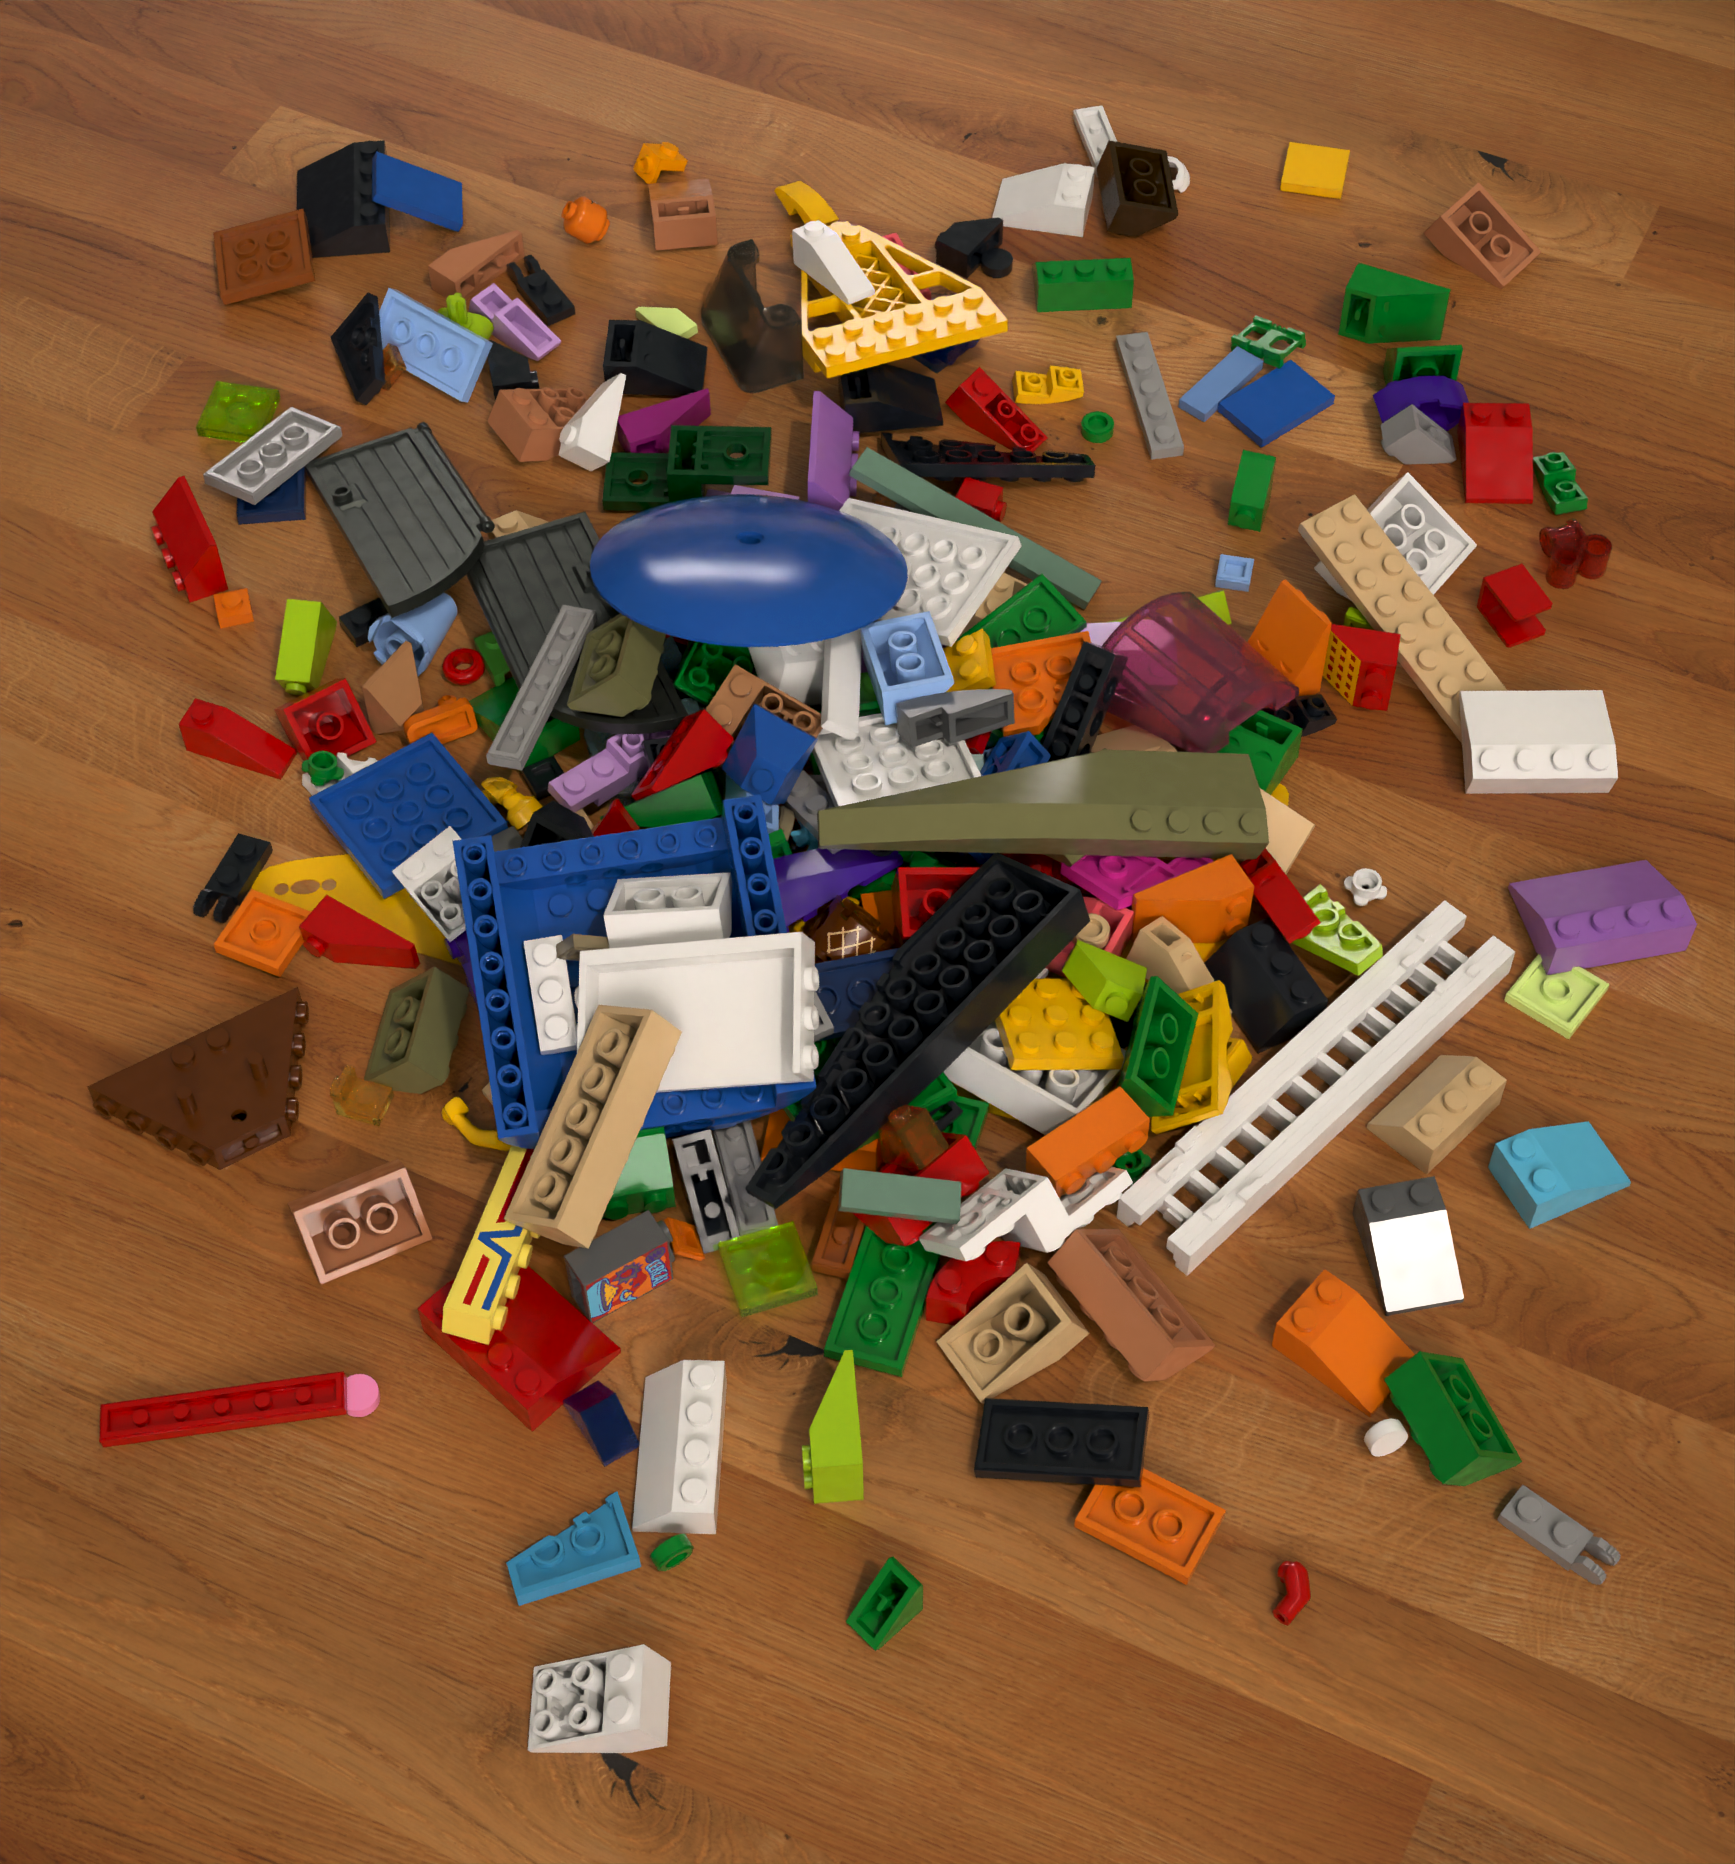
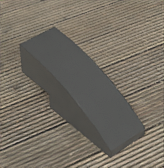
(954, 715)

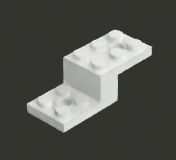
(1025, 1211)

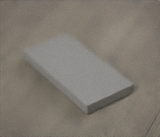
(272, 455)

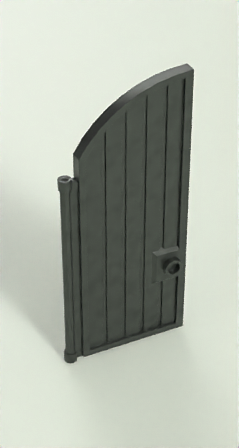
(403, 515)
(521, 589)

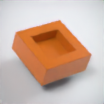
(233, 608)

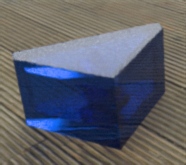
(602, 1422)

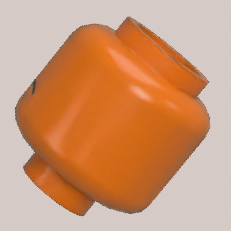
(585, 220)

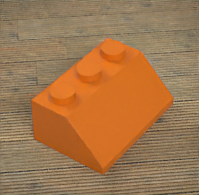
(1089, 1142)

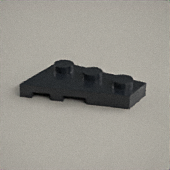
(360, 349)

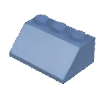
(904, 661)

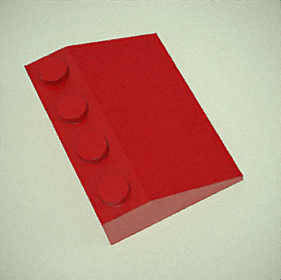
(538, 1355)

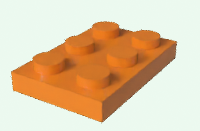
(1153, 1523)

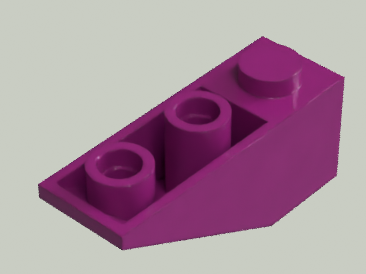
(650, 427)

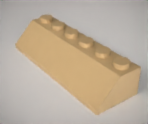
(593, 1125)

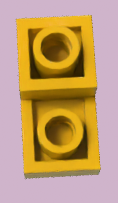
(805, 201)
(1056, 386)

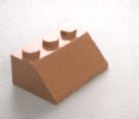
(360, 1221)

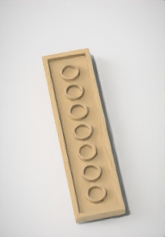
(1399, 602)

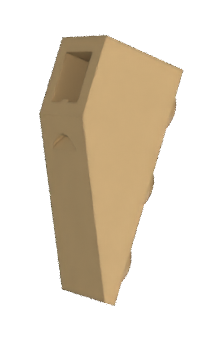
(1169, 956)

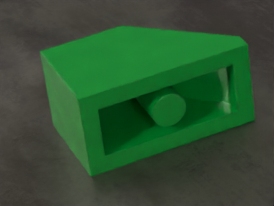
(1252, 490)

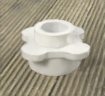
(1369, 879)

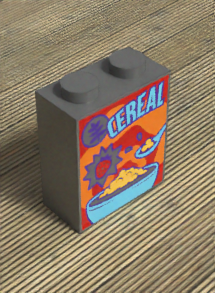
(620, 1266)

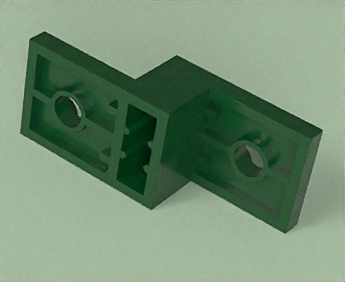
(694, 459)

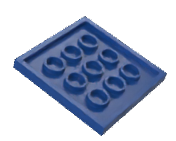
(401, 806)

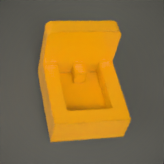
(656, 158)

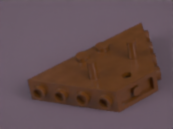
(200, 1084)

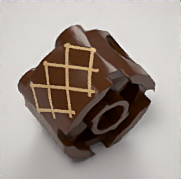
(847, 932)

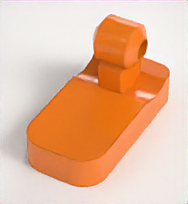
(446, 721)

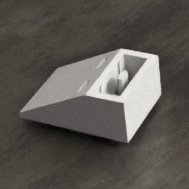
(434, 884)
(601, 1703)

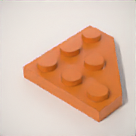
(1037, 677)

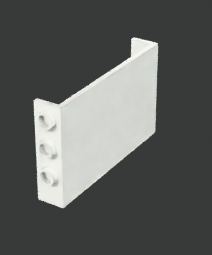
(735, 999)

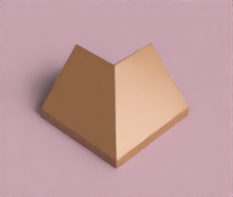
(393, 692)

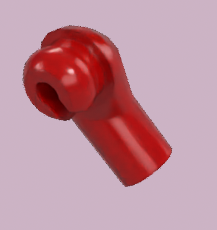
(1298, 1591)

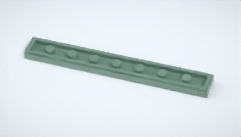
(932, 501)

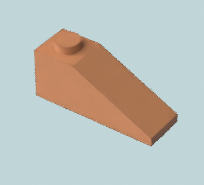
(475, 264)

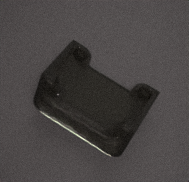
(754, 341)

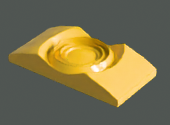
(1206, 1074)

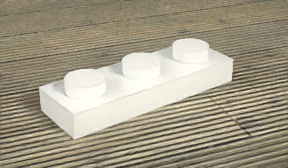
(550, 995)

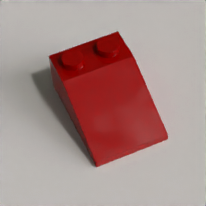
(1496, 452)

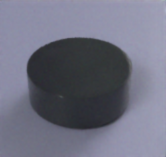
(997, 263)

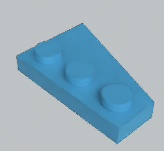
(584, 1553)

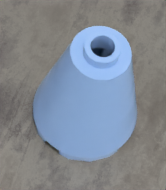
(422, 627)

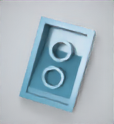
(1555, 1170)

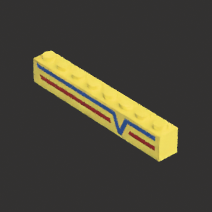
(491, 1262)

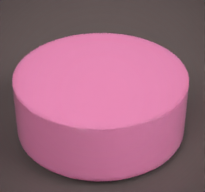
(362, 1395)

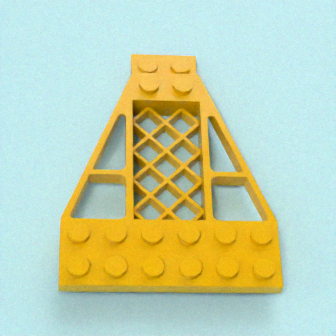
(907, 324)

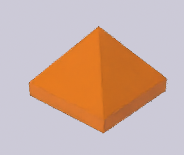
(685, 1240)

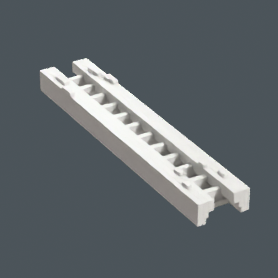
(1325, 1113)

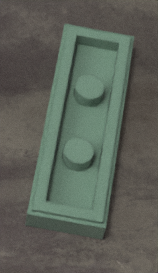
(899, 1196)

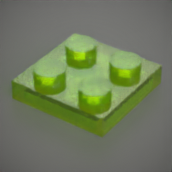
(237, 411)
(767, 1269)

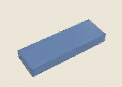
(1220, 383)

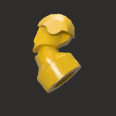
(504, 792)

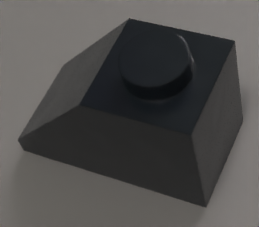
(965, 242)
(510, 370)

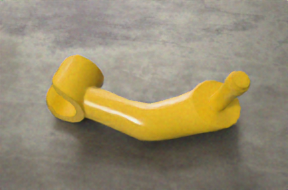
(454, 1114)

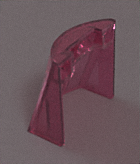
(1191, 674)

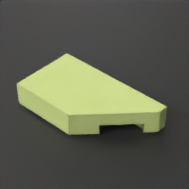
(668, 319)

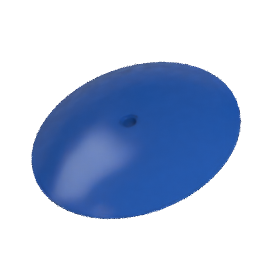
(748, 570)

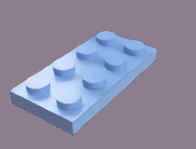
(433, 345)

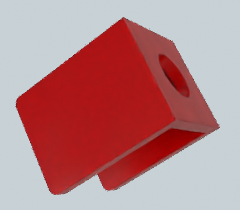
(1510, 605)

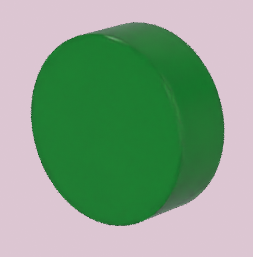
(1097, 427)
(672, 1552)

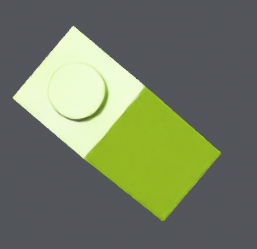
(1105, 979)

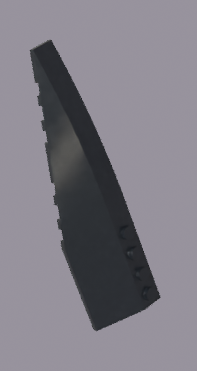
(925, 1014)

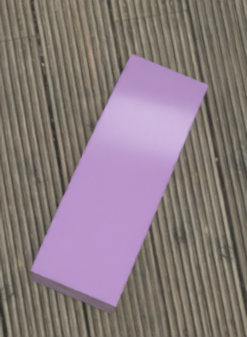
(514, 323)

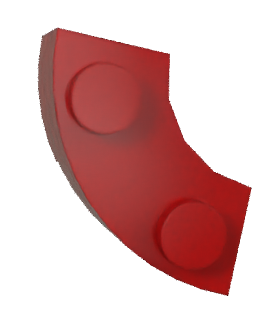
(964, 1284)

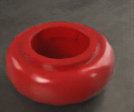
(464, 676)

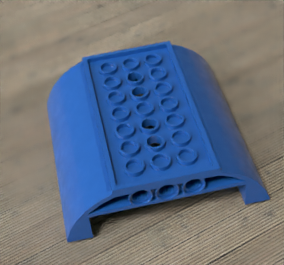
(565, 892)

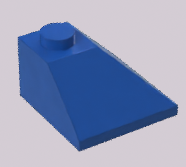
(768, 756)

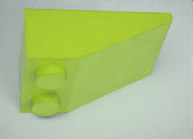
(835, 1452)

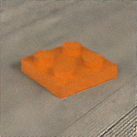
(263, 933)

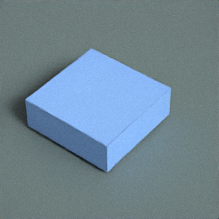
(1234, 573)

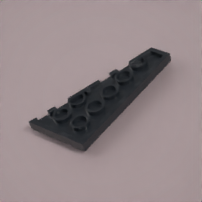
(981, 461)

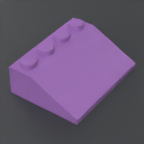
(1603, 916)

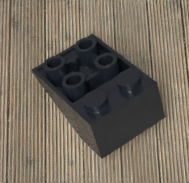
(653, 359)
(889, 399)

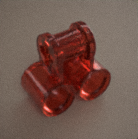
(1573, 554)

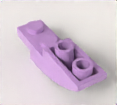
(605, 772)

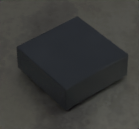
(540, 774)

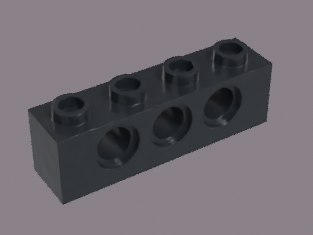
(1084, 702)

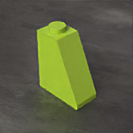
(304, 645)

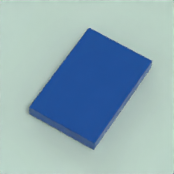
(417, 191)
(1276, 403)

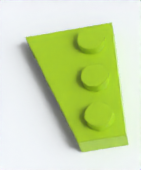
(1337, 936)

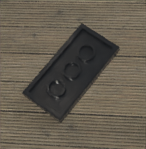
(1062, 1442)

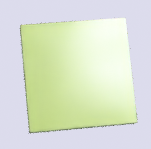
(1556, 999)

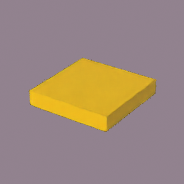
(1315, 170)

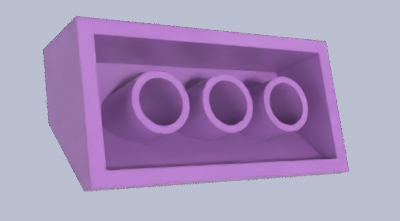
(831, 454)

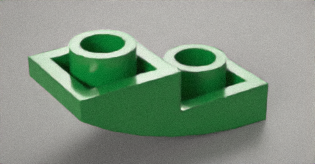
(1558, 483)

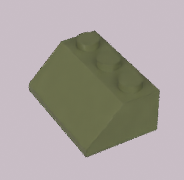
(616, 668)
(418, 1033)

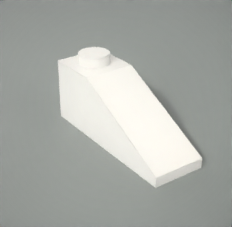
(829, 262)
(591, 431)

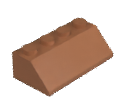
(1129, 1303)

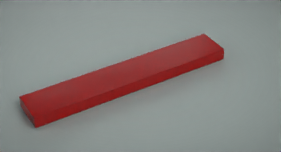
(223, 1409)

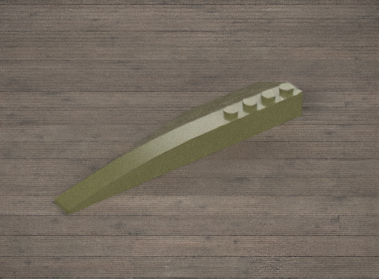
(1072, 807)

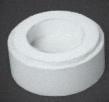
(1385, 1437)

